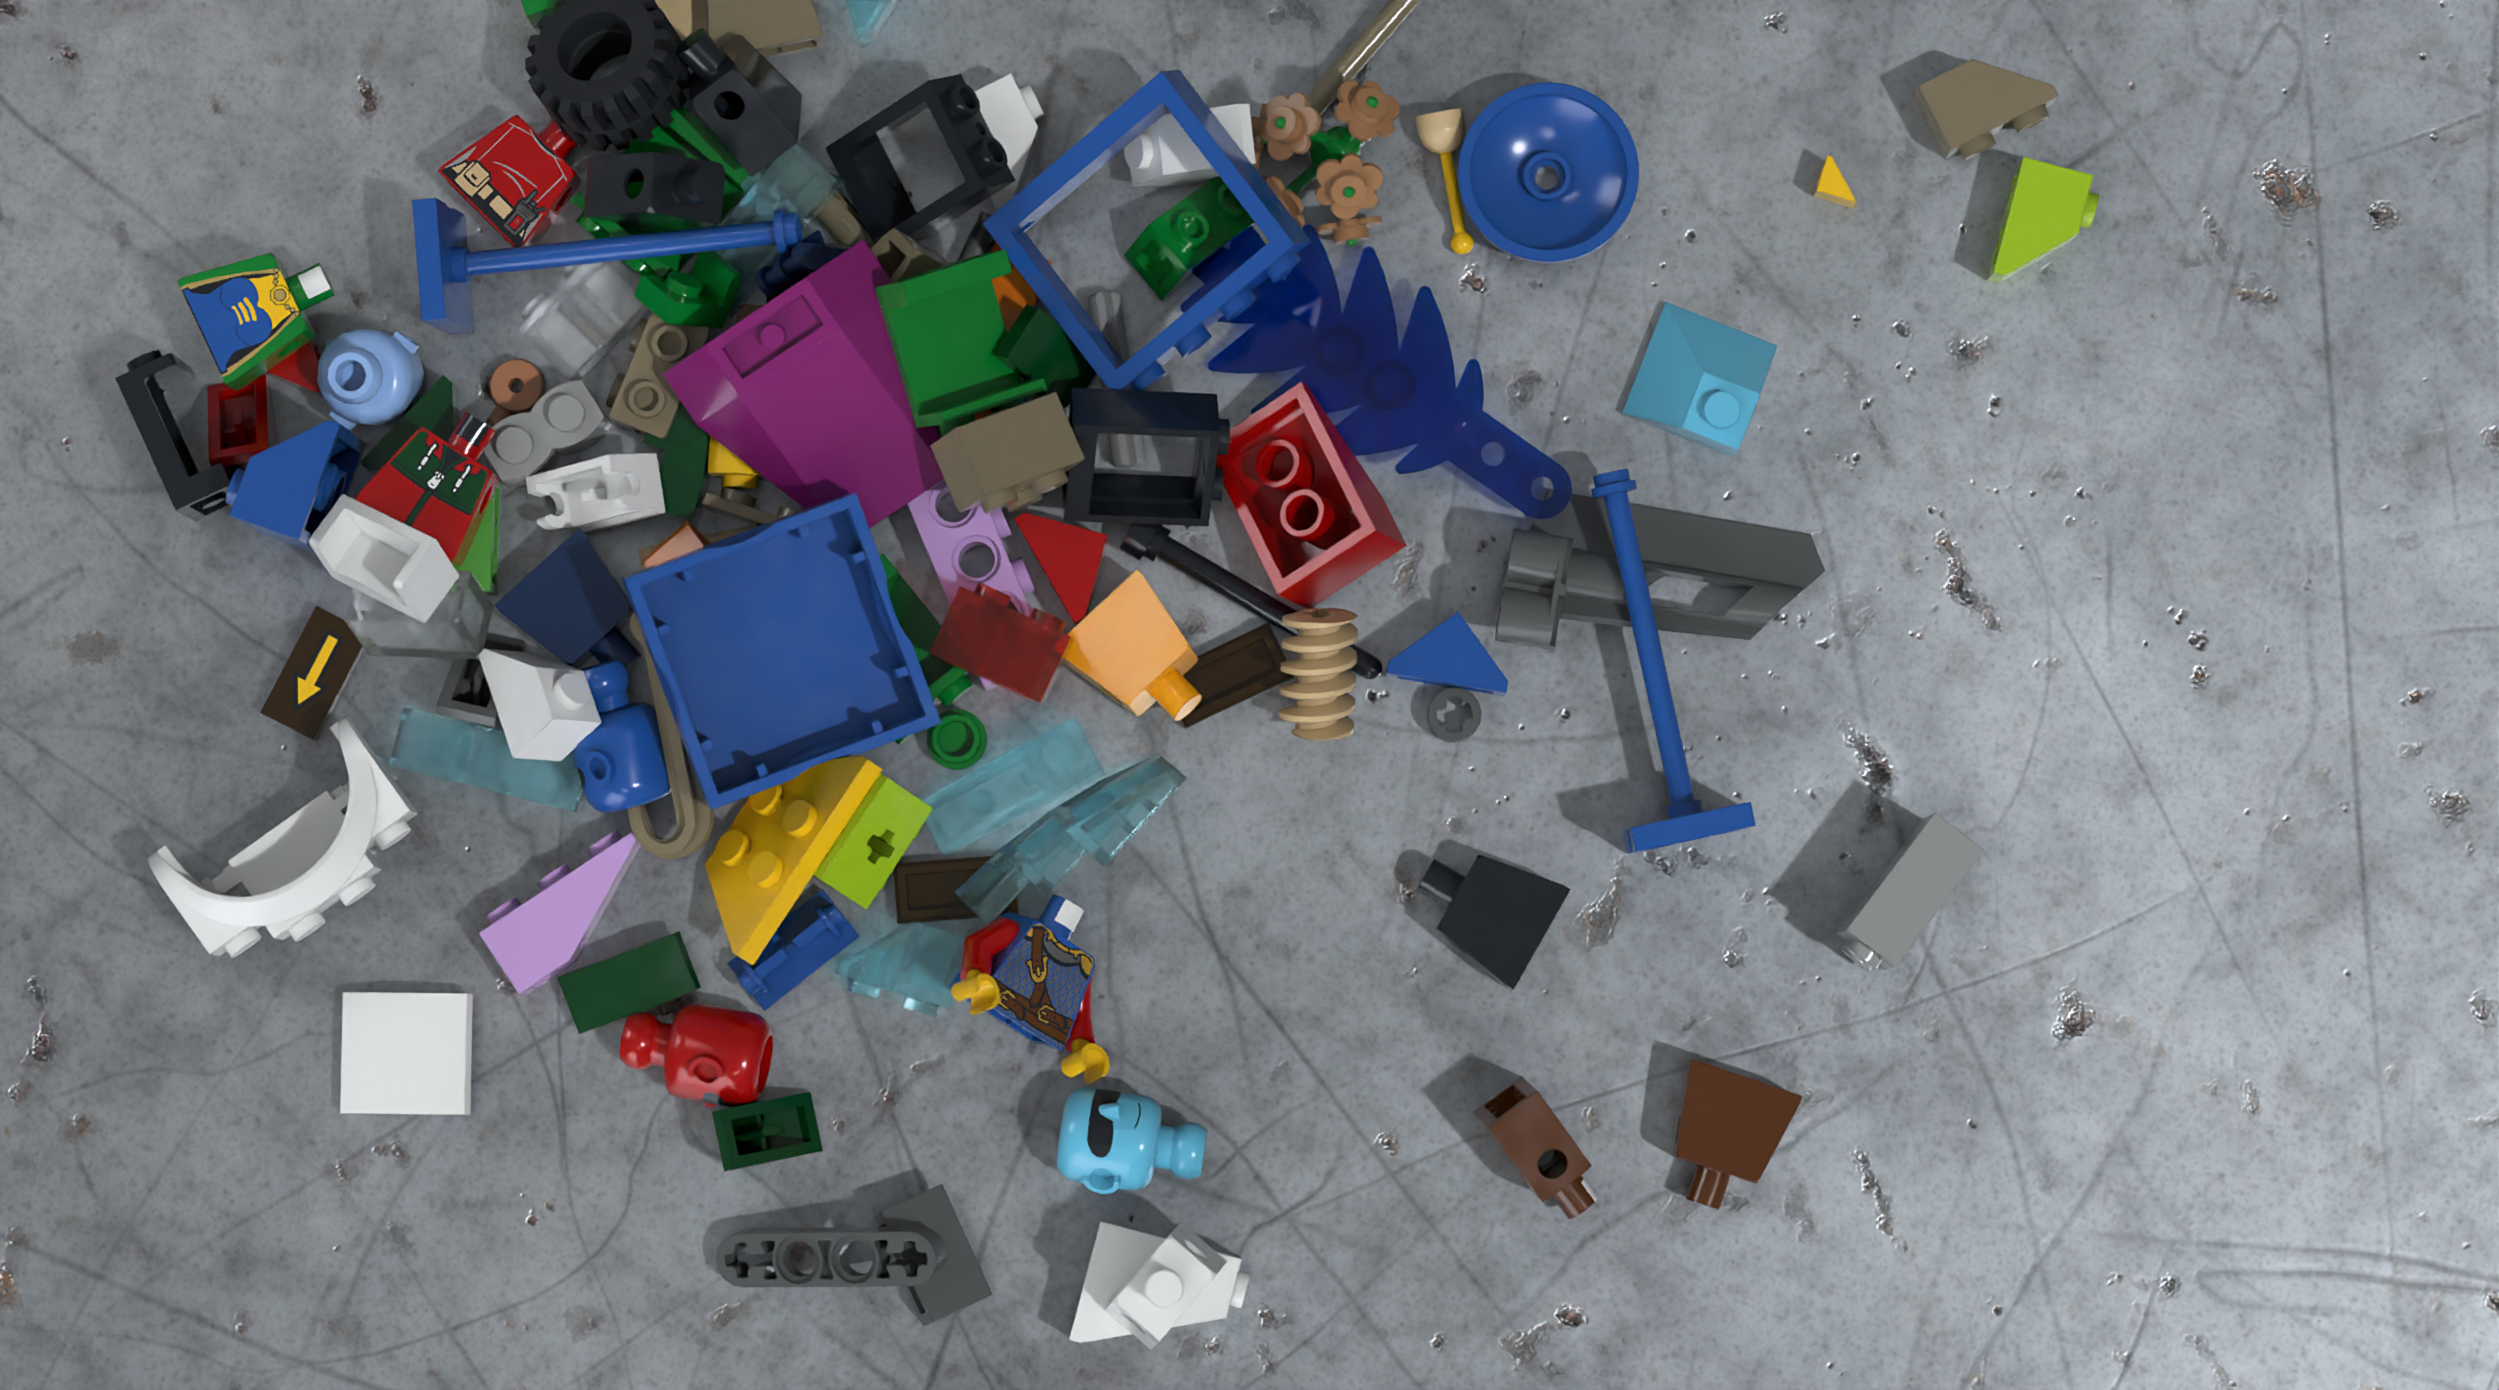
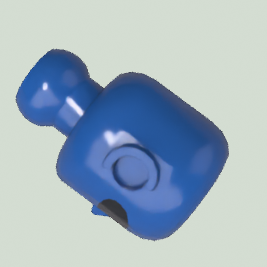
(624, 756)

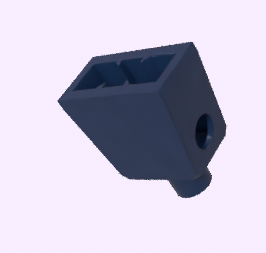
(573, 606)

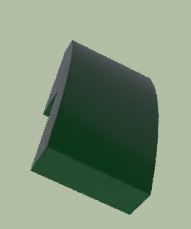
(1042, 349)
(629, 982)

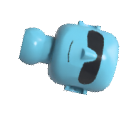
(1118, 1141)

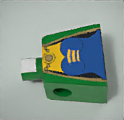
(254, 313)

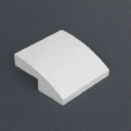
(406, 1053)

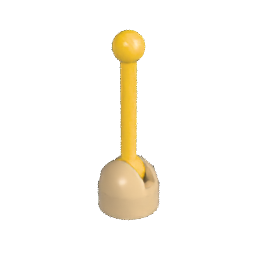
(1442, 134)

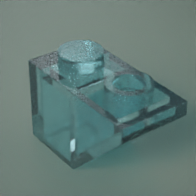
(910, 962)

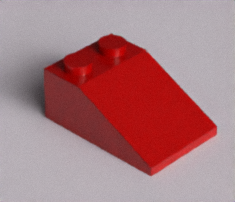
(1306, 499)

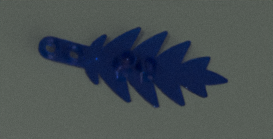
(1357, 361)

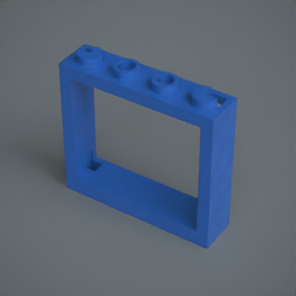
(1230, 298)

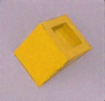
(1832, 185)

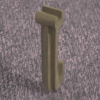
(692, 814)

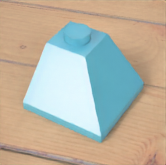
(1700, 380)

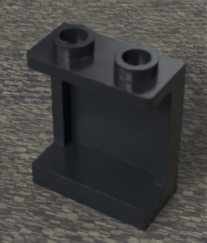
(145, 391)

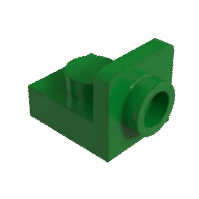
(695, 298)

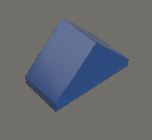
(1449, 658)

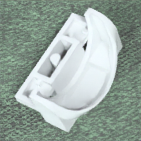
(299, 864)

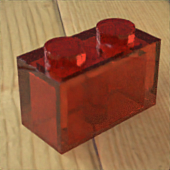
(1003, 644)

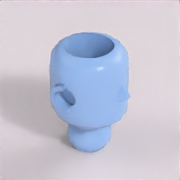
(370, 377)

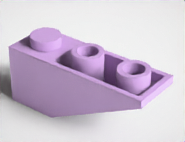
(554, 926)

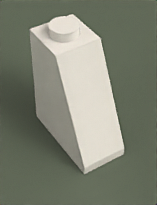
(1114, 1262)

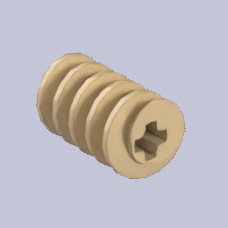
(1321, 673)

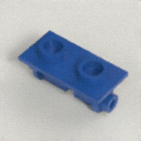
(796, 950)

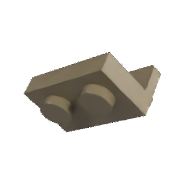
(643, 395)

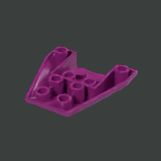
(815, 393)

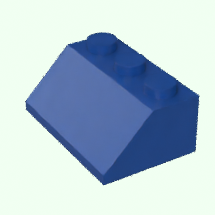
(296, 483)

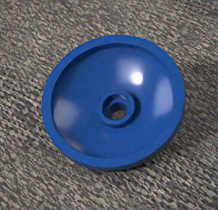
(1556, 131)

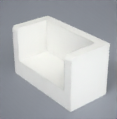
(383, 558)

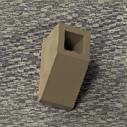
(1979, 101)

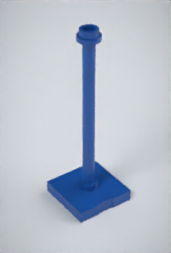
(448, 266)
(1685, 815)

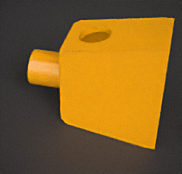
(1135, 651)

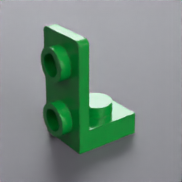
(1187, 236)

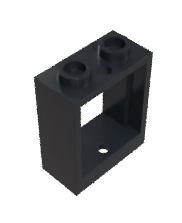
(875, 184)
(1145, 497)

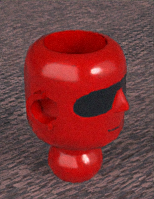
(705, 1053)

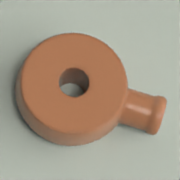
(500, 389)

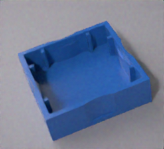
(780, 650)

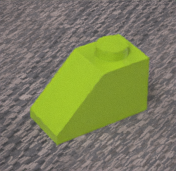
(2041, 215)

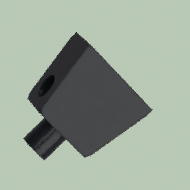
(742, 98)
(674, 196)
(1494, 913)

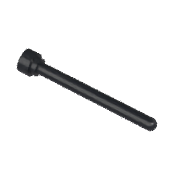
(1154, 542)

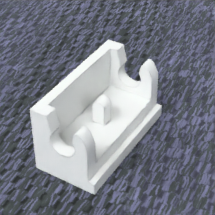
(600, 492)

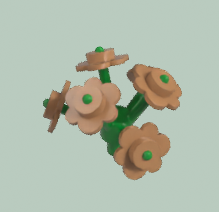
(1344, 181)

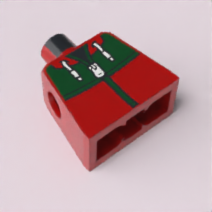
(438, 485)

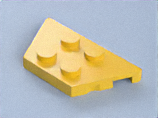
(779, 846)

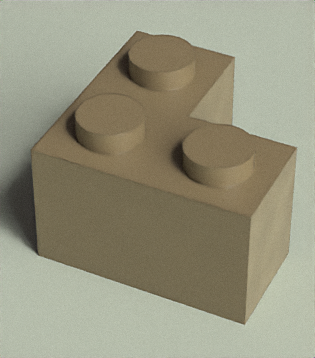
(1009, 456)

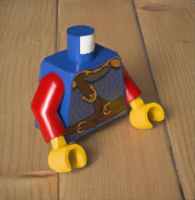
(1036, 983)

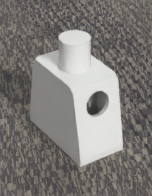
(1166, 1285)

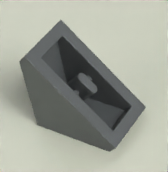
(466, 690)

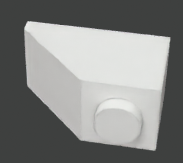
(1011, 120)
(1170, 158)
(539, 703)

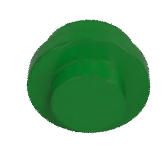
(957, 740)

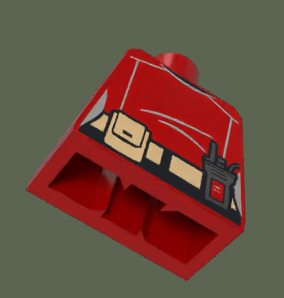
(516, 178)

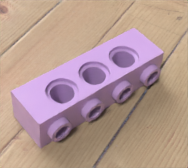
(950, 540)

